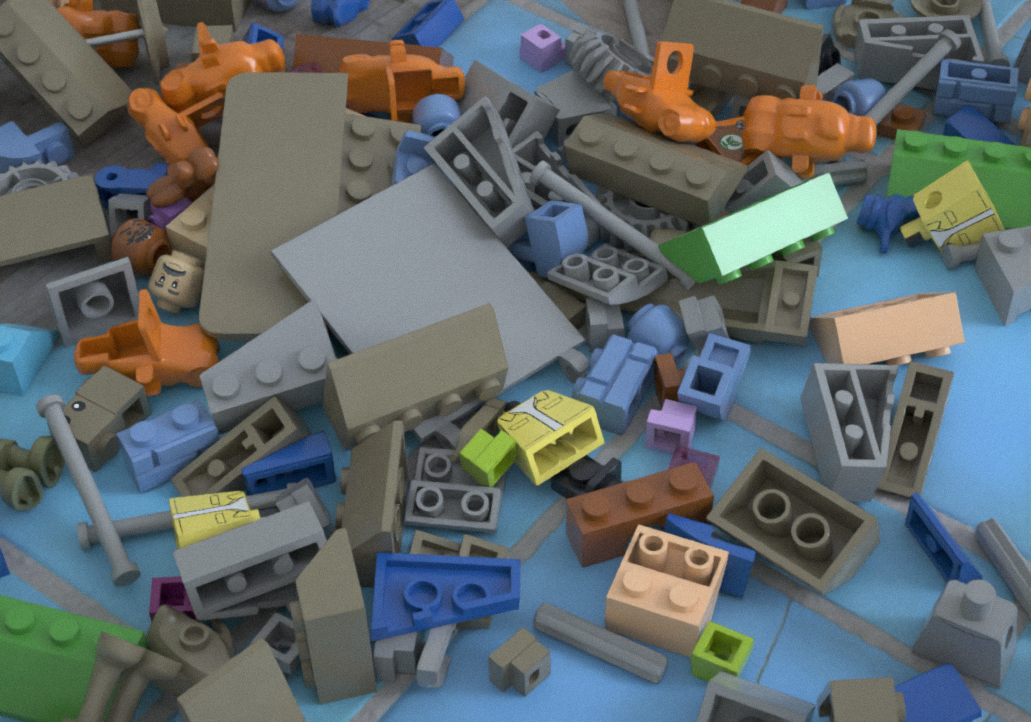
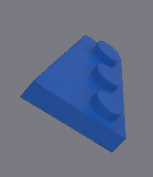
(439, 590)

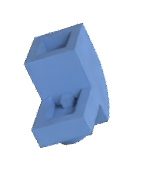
(47, 145)
(551, 235)
(714, 376)

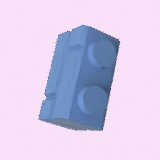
(983, 86)
(617, 382)
(166, 444)

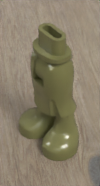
(27, 470)

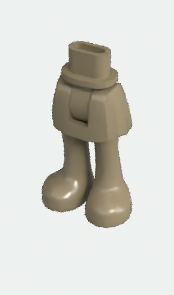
(137, 670)

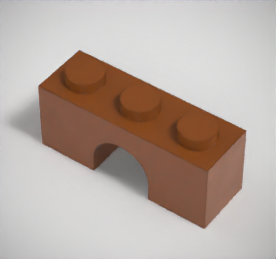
(607, 518)

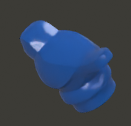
(337, 11)
(887, 216)

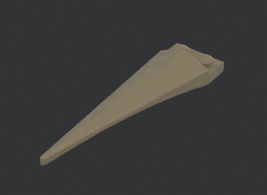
(756, 307)

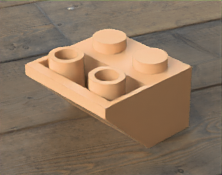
(665, 590)

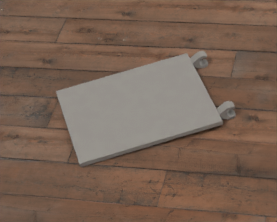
(420, 259)

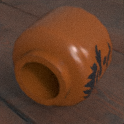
(141, 244)

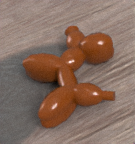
(185, 178)

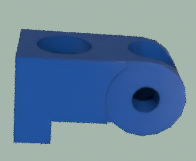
(117, 179)

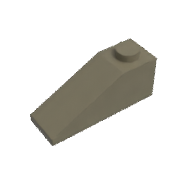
(915, 429)
(259, 435)

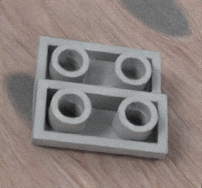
(609, 275)
(450, 497)

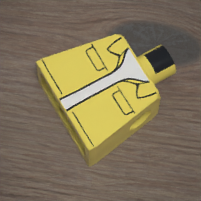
(952, 211)
(550, 433)
(210, 515)

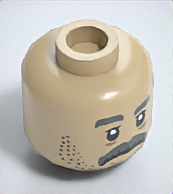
(177, 281)

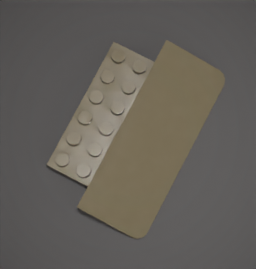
(283, 169)

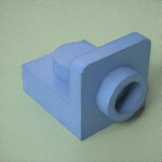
(411, 156)

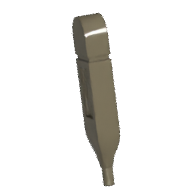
(484, 419)

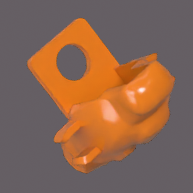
(98, 23)
(215, 68)
(397, 81)
(663, 99)
(805, 130)
(170, 132)
(150, 350)

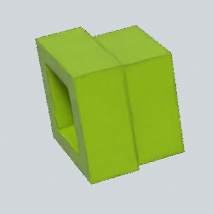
(488, 457)
(720, 651)

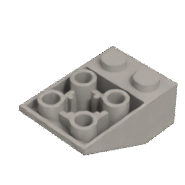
(519, 109)

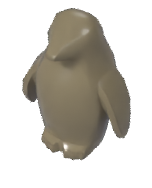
(191, 644)

